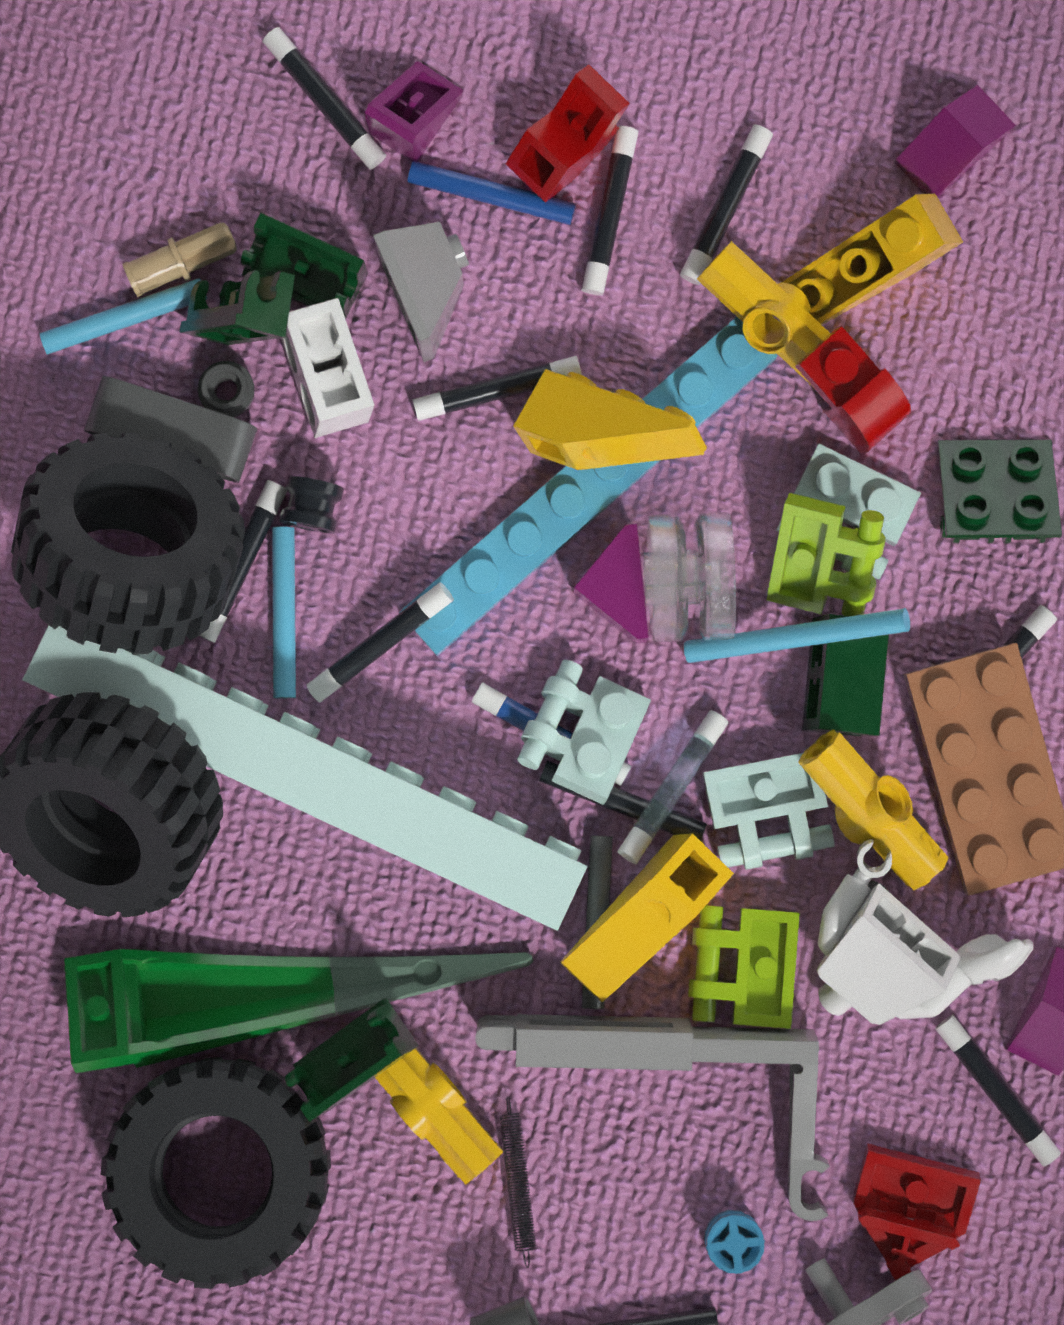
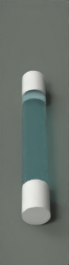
(673, 787)

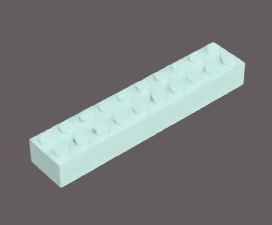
(325, 779)

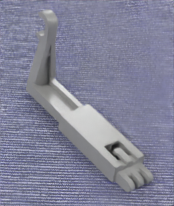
(673, 1045)

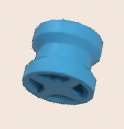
(735, 1252)

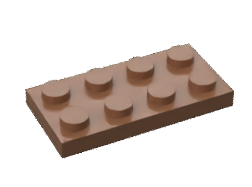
(989, 767)

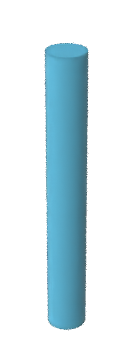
(117, 318)
(283, 612)

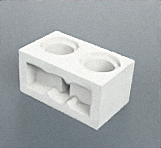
(327, 368)

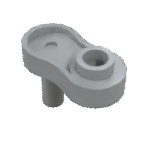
(900, 1299)

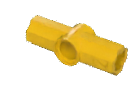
(755, 298)
(873, 809)
(437, 1112)

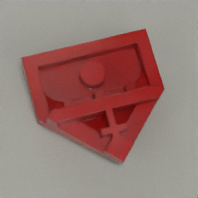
(912, 1205)

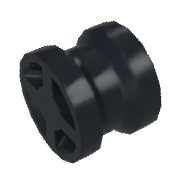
(311, 504)

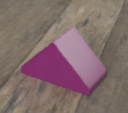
(412, 110)
(954, 141)
(616, 586)
(1041, 1025)

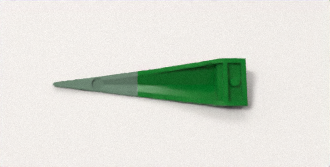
(175, 1004)

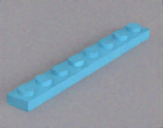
(579, 496)

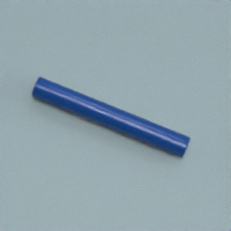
(490, 192)

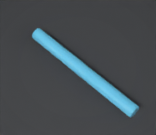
(799, 635)

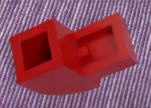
(569, 135)
(860, 396)

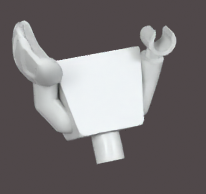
(891, 961)

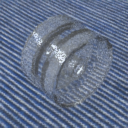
(689, 577)

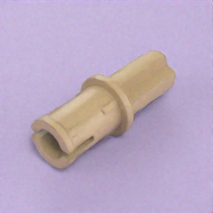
(180, 258)

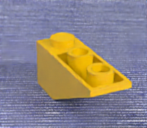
(877, 257)
(595, 428)
(647, 914)

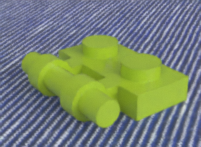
(807, 551)
(763, 967)

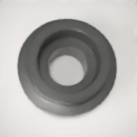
(220, 373)

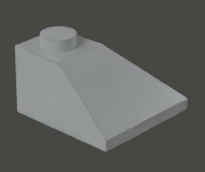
(425, 279)

